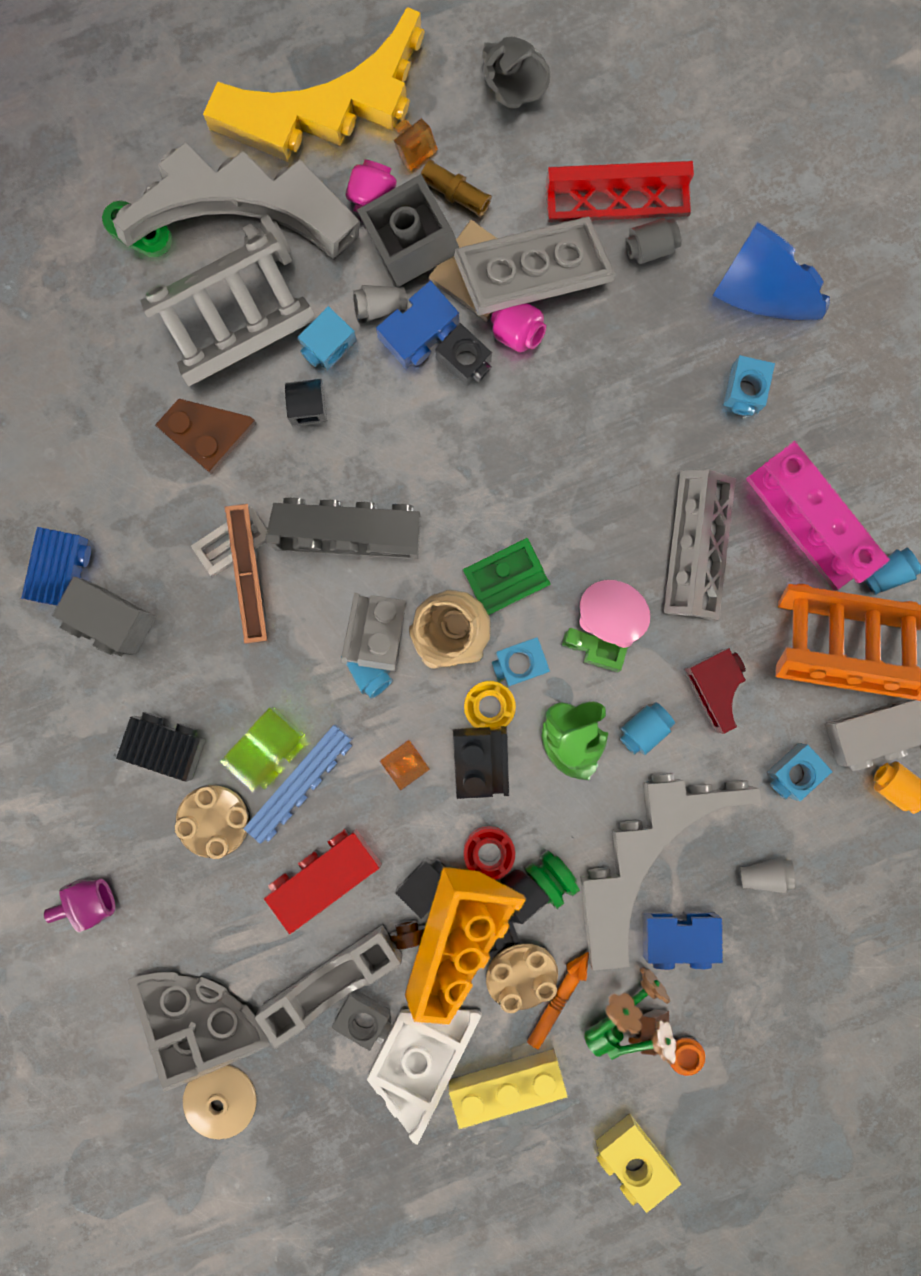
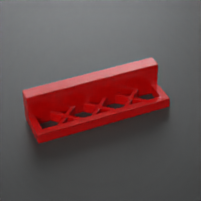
(619, 178)

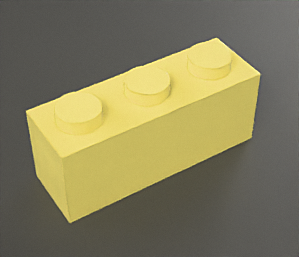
(506, 1089)

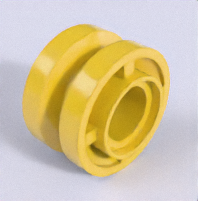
(501, 693)

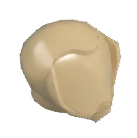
(460, 639)

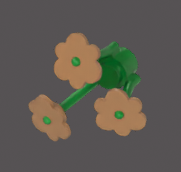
(624, 1016)

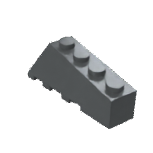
(344, 530)

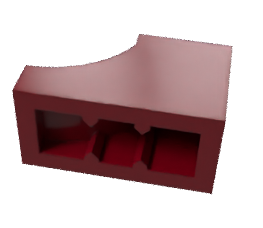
(715, 684)

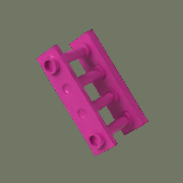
(817, 518)

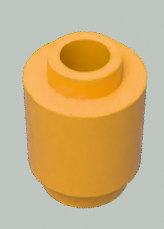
(899, 786)

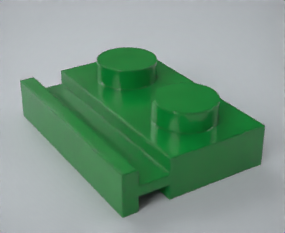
(506, 576)

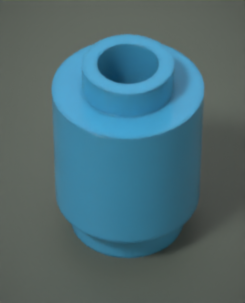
(647, 729)

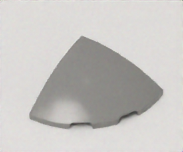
(193, 1026)

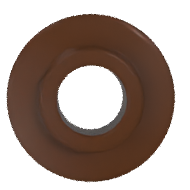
(407, 934)

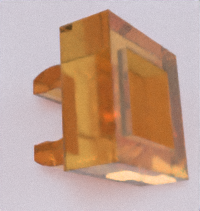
(414, 142)
(405, 764)

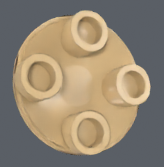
(211, 821)
(522, 977)

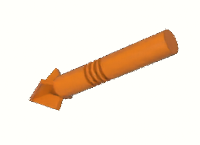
(576, 971)

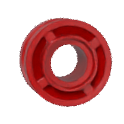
(494, 835)

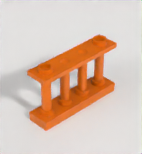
(838, 669)

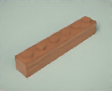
(246, 573)

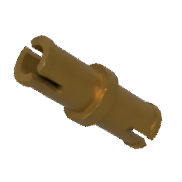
(456, 188)

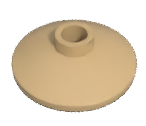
(233, 1090)

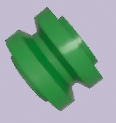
(553, 878)

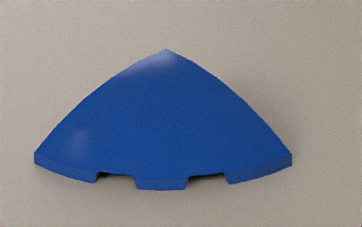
(771, 282)

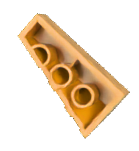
(456, 941)

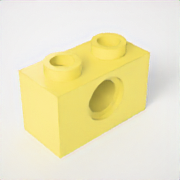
(649, 1183)

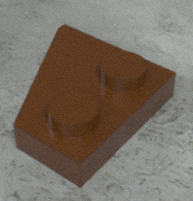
(205, 431)

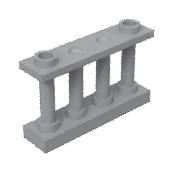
(259, 329)

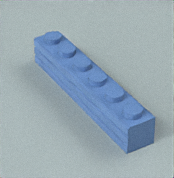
(294, 788)

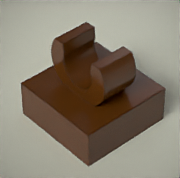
(648, 1024)

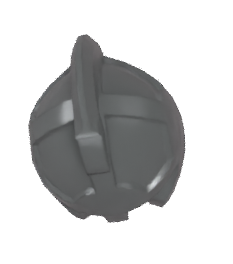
(515, 71)

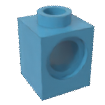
(326, 339)
(756, 372)
(534, 654)
(814, 772)

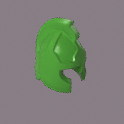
(574, 739)

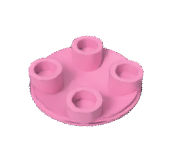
(614, 612)

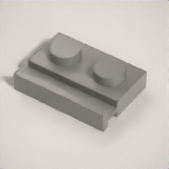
(374, 631)

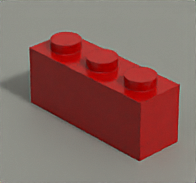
(321, 880)

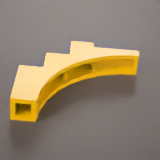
(329, 110)

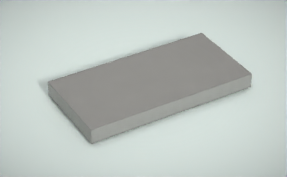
(533, 265)

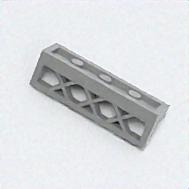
(695, 543)

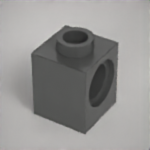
(345, 1020)

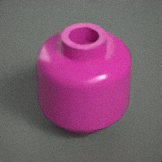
(368, 183)
(519, 327)

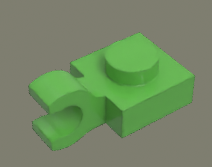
(597, 651)

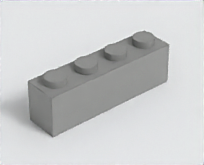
(876, 734)

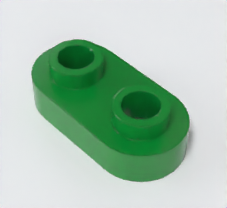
(153, 248)

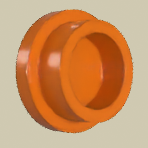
(689, 1057)

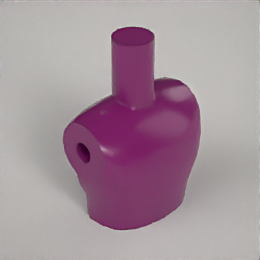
(83, 904)

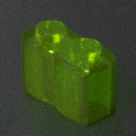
(263, 749)

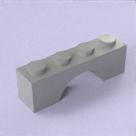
(322, 988)

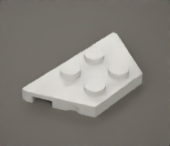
(418, 1066)

